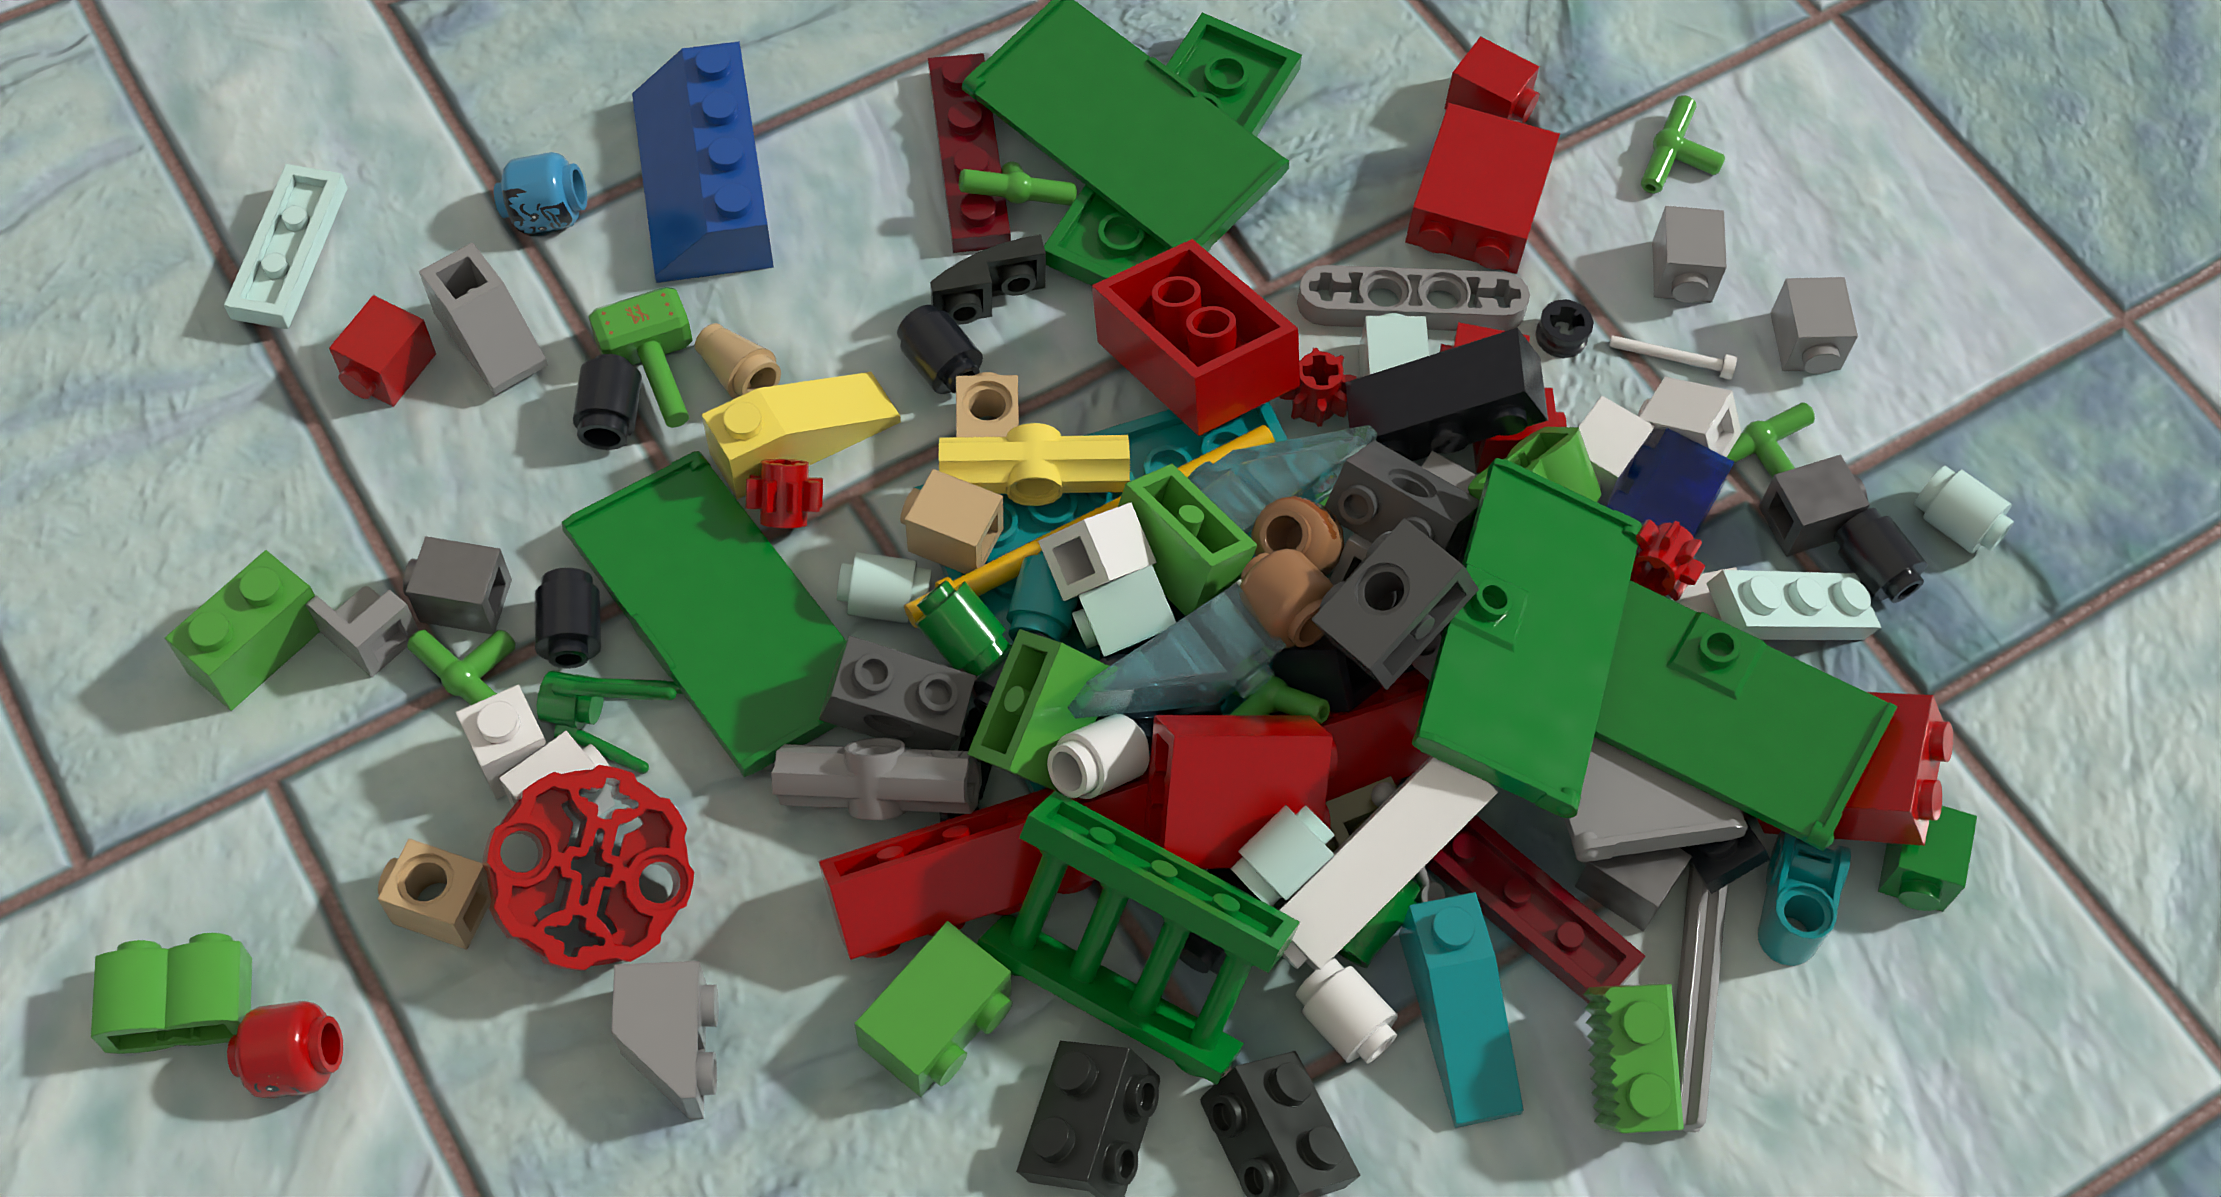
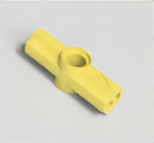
(1038, 463)

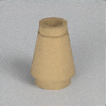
(737, 360)

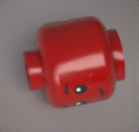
(285, 1049)

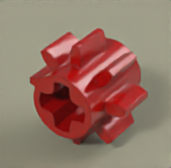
(1320, 389)
(784, 493)
(1666, 559)

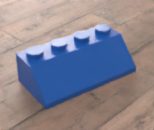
(701, 166)

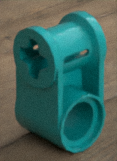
(1805, 887)

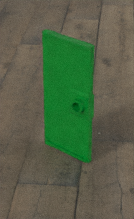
(1126, 126)
(714, 607)
(1535, 644)
(1737, 717)

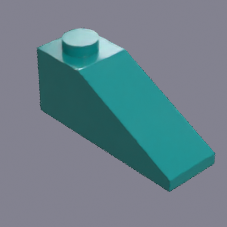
(1462, 1007)

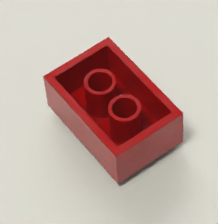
(1196, 336)

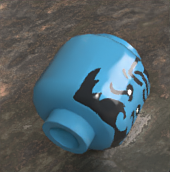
(541, 193)

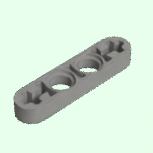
(1412, 288)

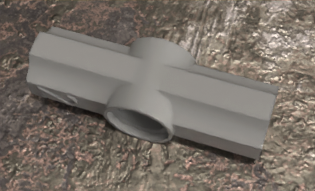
(876, 778)

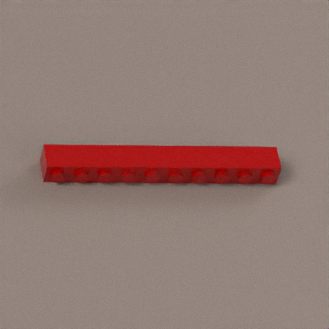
(984, 868)

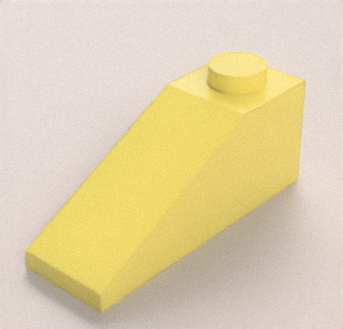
(796, 423)

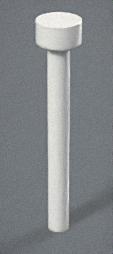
(1725, 366)

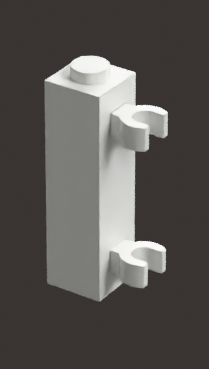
(1381, 859)

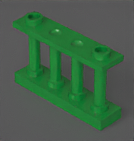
(1163, 882)

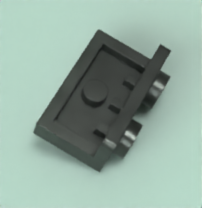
(1090, 1120)
(1278, 1130)

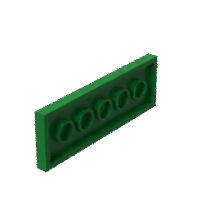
(1229, 69)

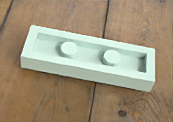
(286, 246)
(1794, 604)

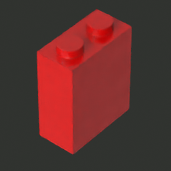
(1481, 188)
(1228, 776)
(1900, 781)

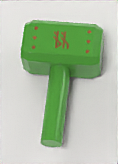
(643, 332)

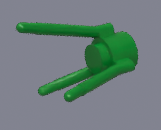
(578, 700)

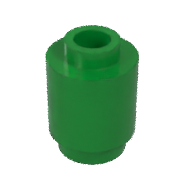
(961, 628)

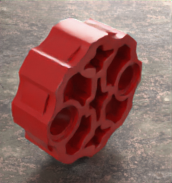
(542, 818)

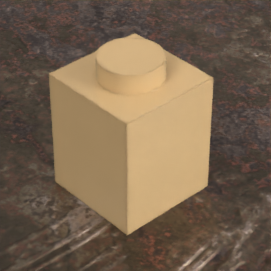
(952, 522)

